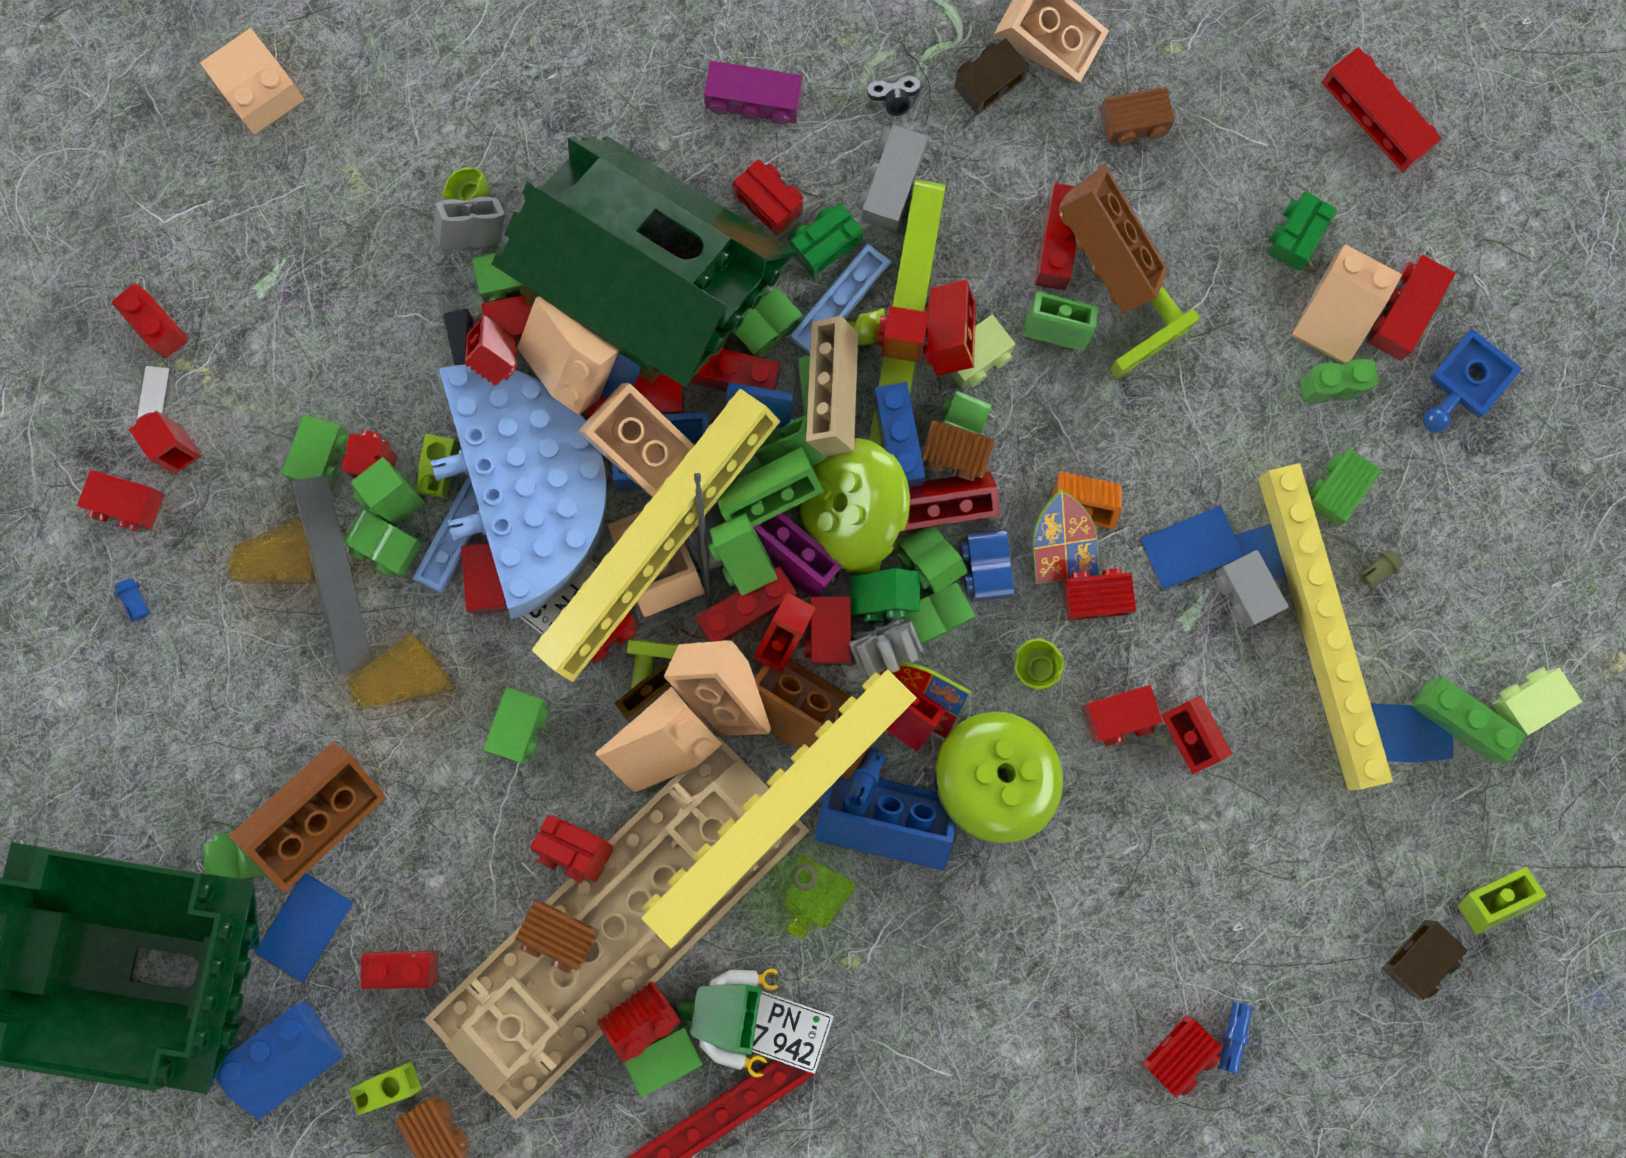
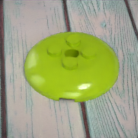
(876, 502)
(975, 794)

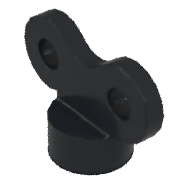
(894, 94)

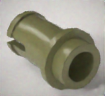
(1381, 569)
(804, 885)

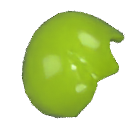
(466, 185)
(868, 326)
(1039, 664)

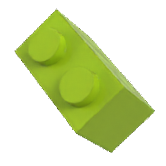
(1501, 900)

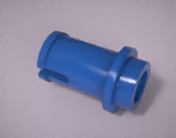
(131, 599)

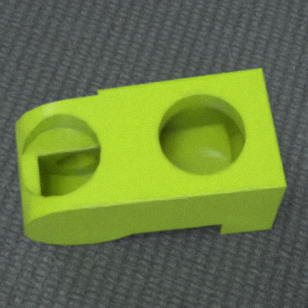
(433, 449)
(385, 1088)

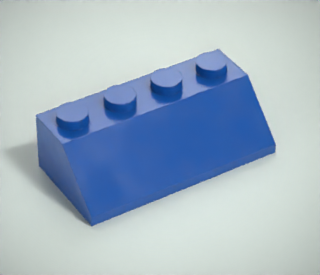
(894, 823)

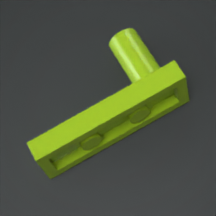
(1177, 326)
(644, 656)

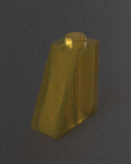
(273, 558)
(400, 676)

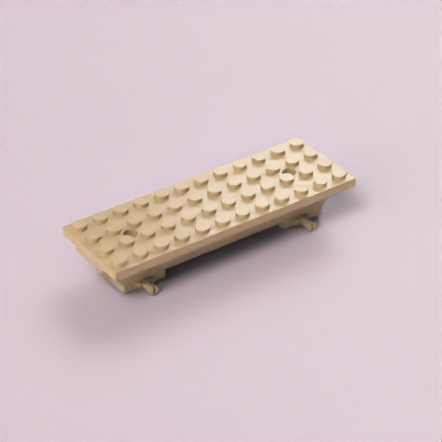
(527, 1022)

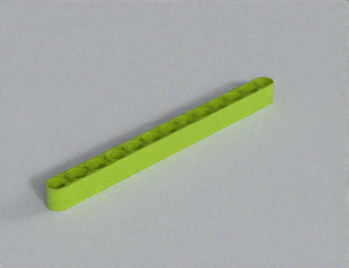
(912, 283)

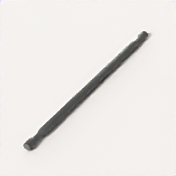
(703, 542)

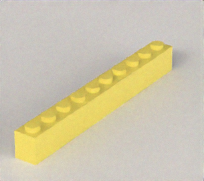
(655, 536)
(1324, 628)
(777, 809)

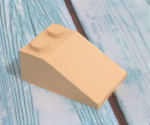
(1053, 35)
(252, 81)
(1346, 304)
(566, 356)
(636, 438)
(673, 585)
(719, 687)
(659, 743)

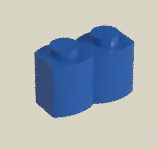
(988, 565)

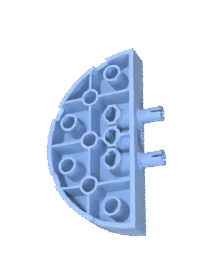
(532, 479)

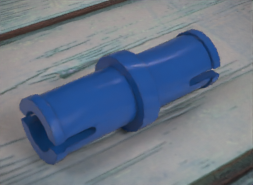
(865, 778)
(1236, 1037)

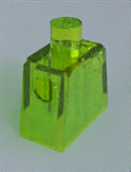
(819, 903)

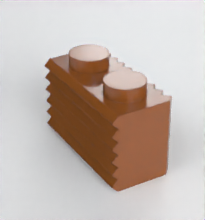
(1137, 115)
(957, 449)
(556, 936)
(431, 1131)

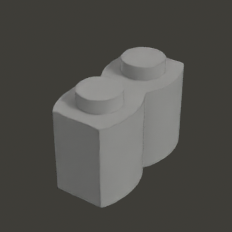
(468, 223)

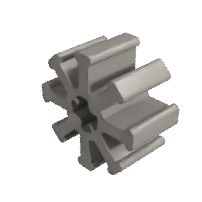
(885, 647)

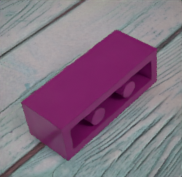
(753, 92)
(797, 554)

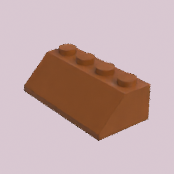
(1113, 240)
(799, 704)
(308, 816)

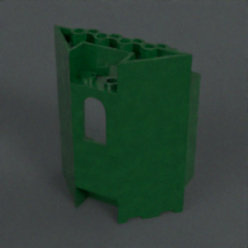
(585, 256)
(70, 959)

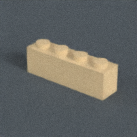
(832, 386)

